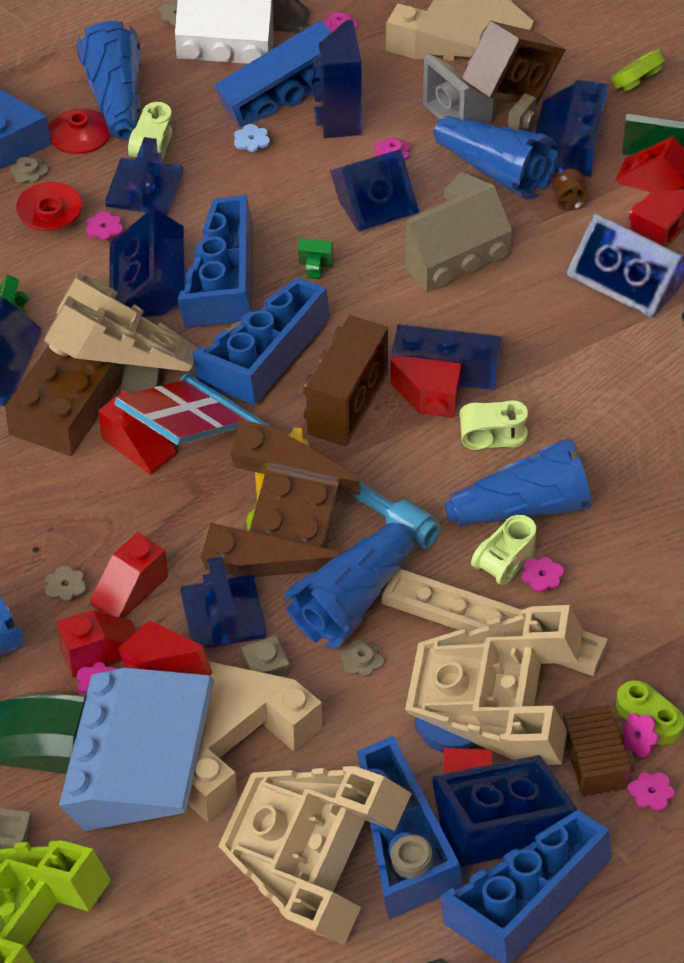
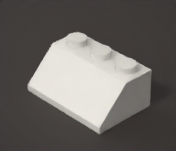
(224, 30)

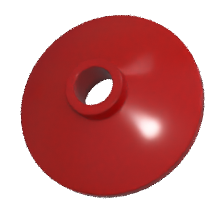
(78, 131)
(49, 206)

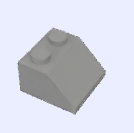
(450, 95)

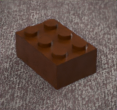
(512, 62)
(346, 380)
(61, 400)

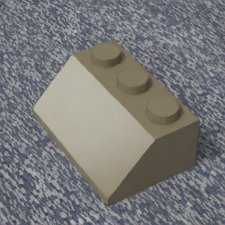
(457, 238)

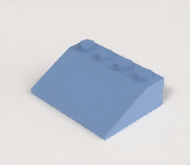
(135, 747)

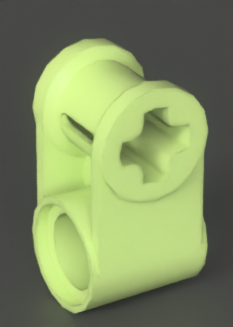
(152, 124)
(489, 425)
(507, 549)

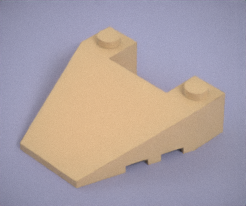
(448, 26)
(102, 329)
(488, 681)
(237, 707)
(298, 834)

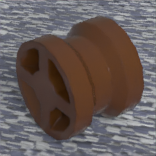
(570, 189)

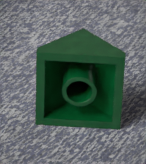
(646, 131)

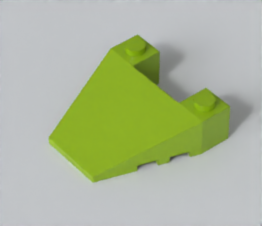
(34, 884)

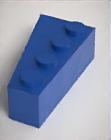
(274, 78)
(21, 130)
(222, 273)
(265, 343)
(418, 819)
(525, 892)

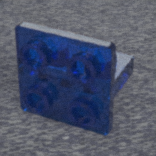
(144, 181)
(223, 608)

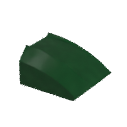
(40, 730)

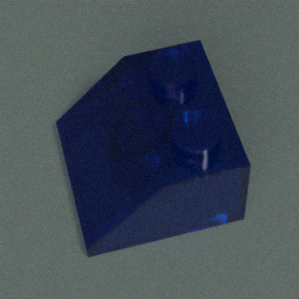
(375, 190)

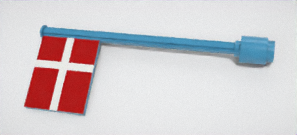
(195, 411)

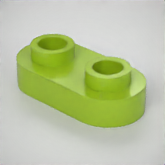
(647, 64)
(651, 704)

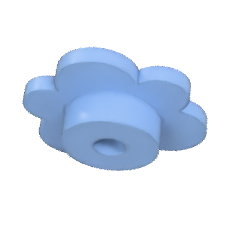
(251, 138)

